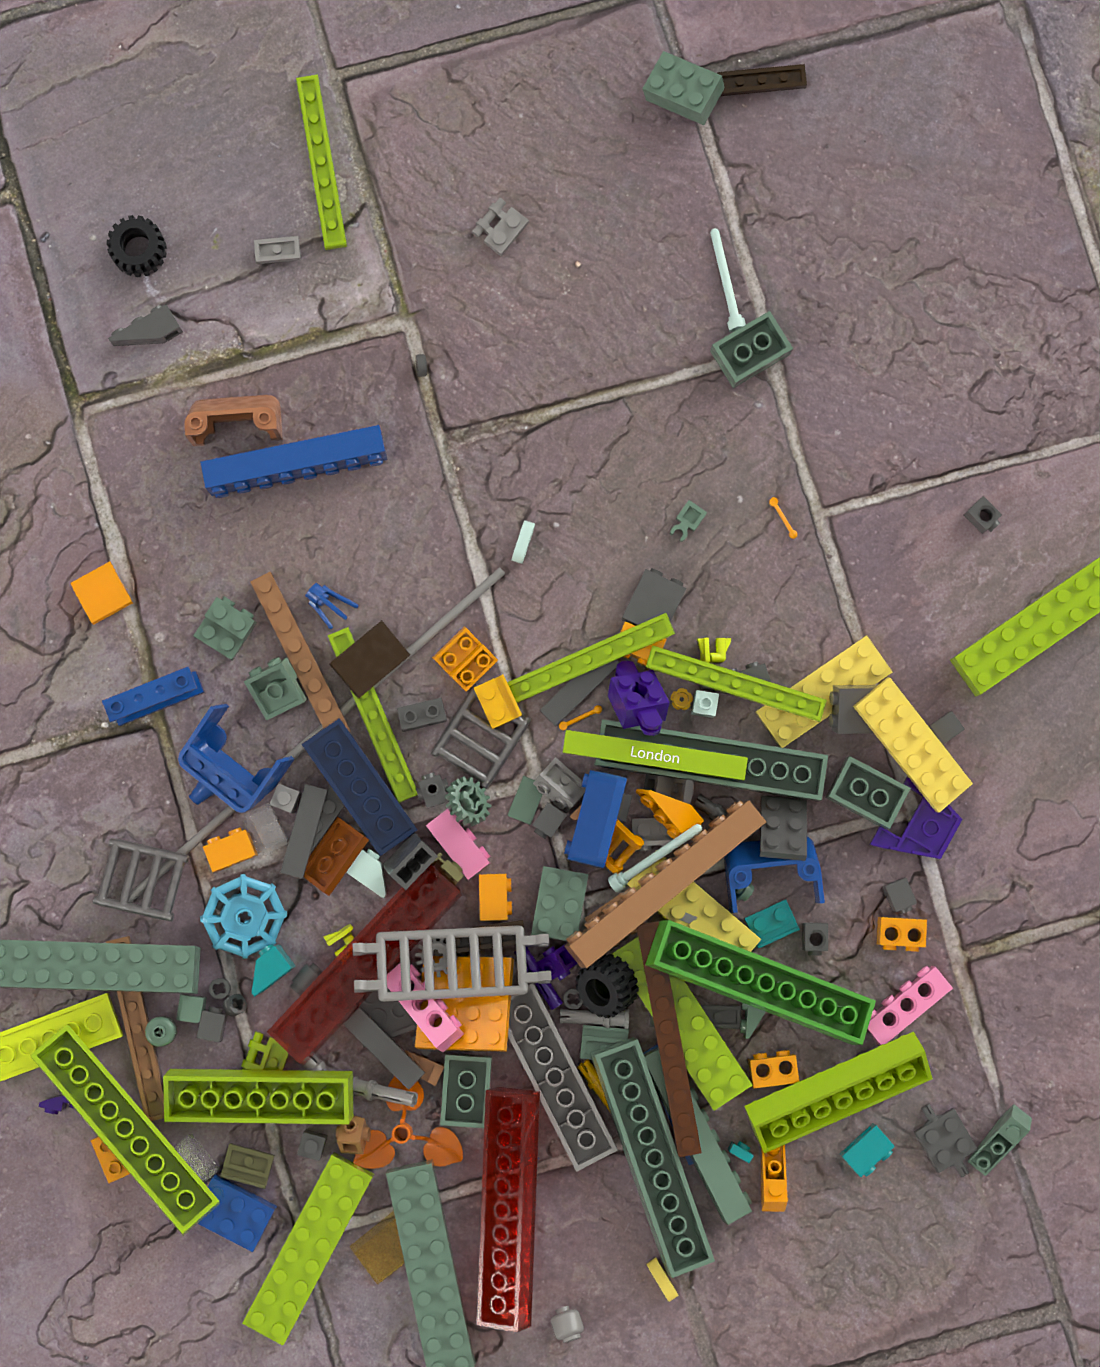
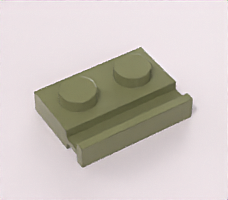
(449, 870)
(247, 1165)

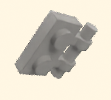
(507, 229)

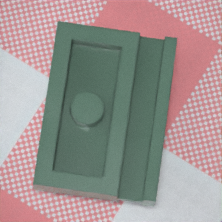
(599, 1037)

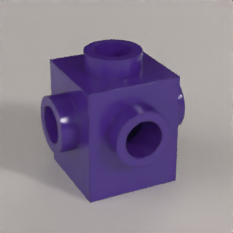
(557, 961)

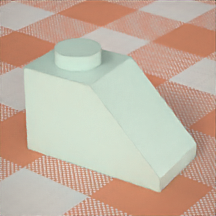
(369, 872)

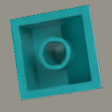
(270, 968)

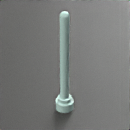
(735, 319)
(619, 881)

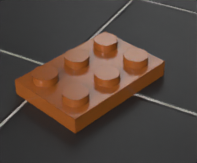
(334, 856)

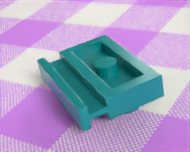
(772, 923)

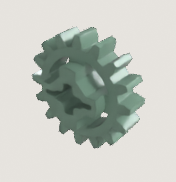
(467, 801)

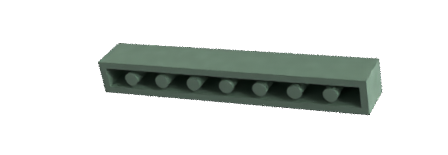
(712, 1162)

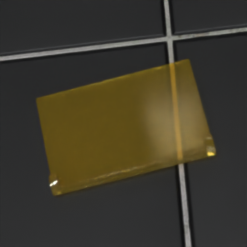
(380, 1249)

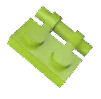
(273, 1058)

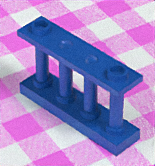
(153, 696)

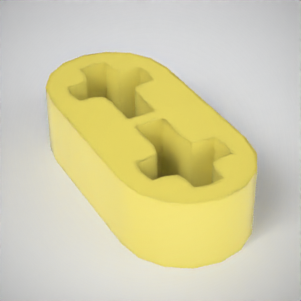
(662, 1279)

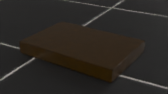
(369, 659)

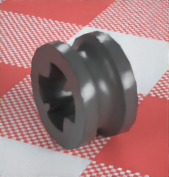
(221, 995)
(572, 1005)
(228, 1008)

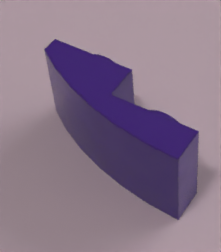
(54, 1104)

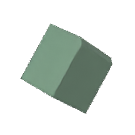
(190, 1008)

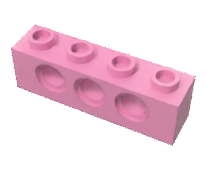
(937, 988)
(440, 1036)

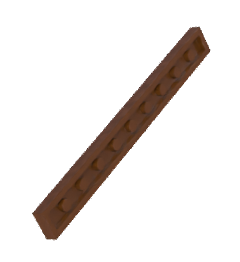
(670, 1049)

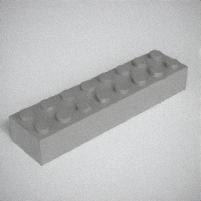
(558, 1080)

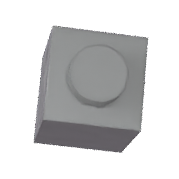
(285, 798)

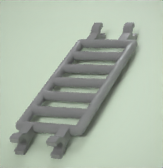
(379, 948)

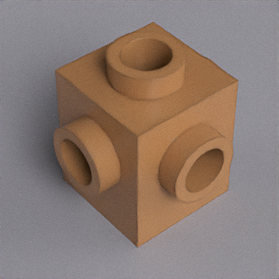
(353, 1136)

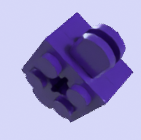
(638, 698)

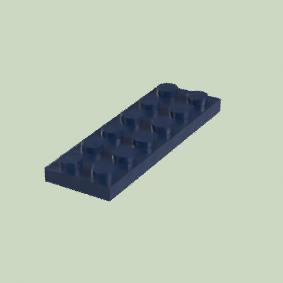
(359, 786)

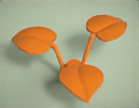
(441, 1146)

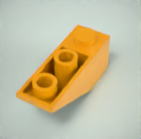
(672, 813)
(774, 1180)

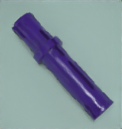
(546, 989)

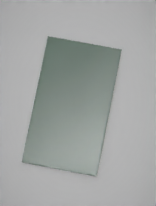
(525, 801)

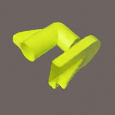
(721, 647)
(333, 937)

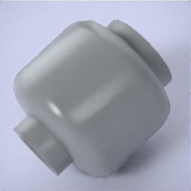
(567, 1324)

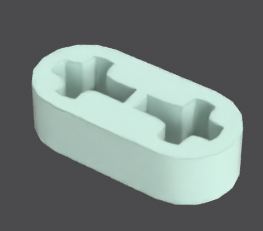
(523, 541)

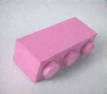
(459, 844)

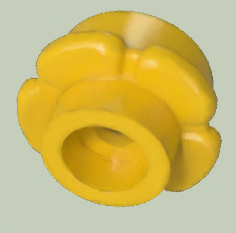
(676, 695)

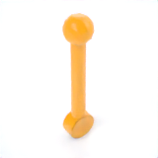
(774, 503)
(564, 725)

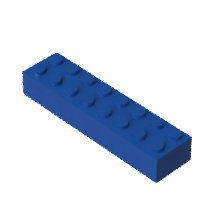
(294, 461)

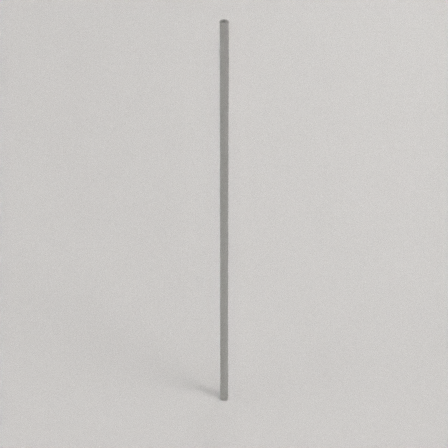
(345, 708)

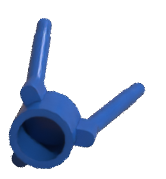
(318, 596)

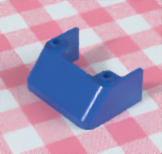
(222, 774)
(596, 819)
(747, 857)

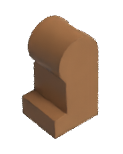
(431, 1067)

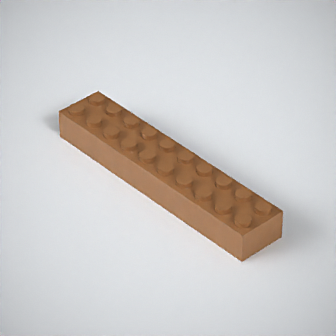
(663, 885)

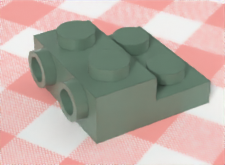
(225, 627)
(275, 687)

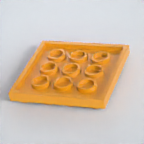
(482, 1018)

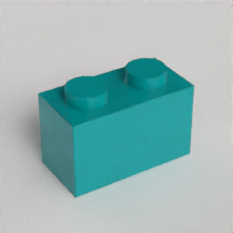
(867, 1150)

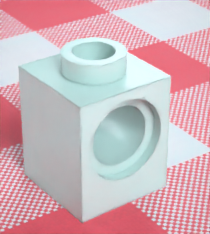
(705, 704)

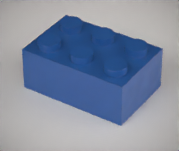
(239, 1215)

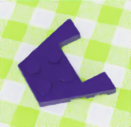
(926, 832)

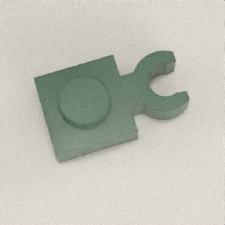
(690, 518)

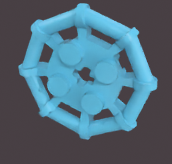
(243, 903)

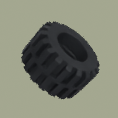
(136, 228)
(607, 986)

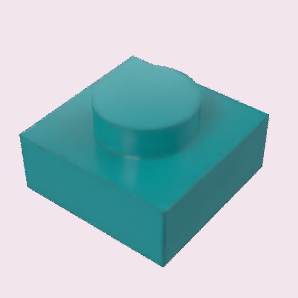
(741, 1150)

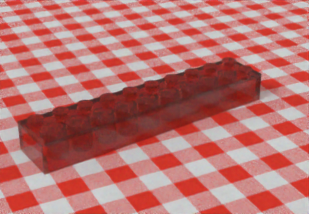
(332, 996)
(508, 1209)

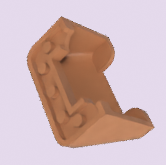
(262, 409)

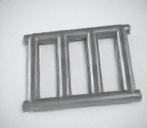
(497, 760)
(143, 909)

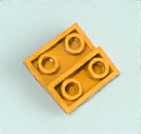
(101, 593)
(465, 659)

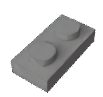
(277, 250)

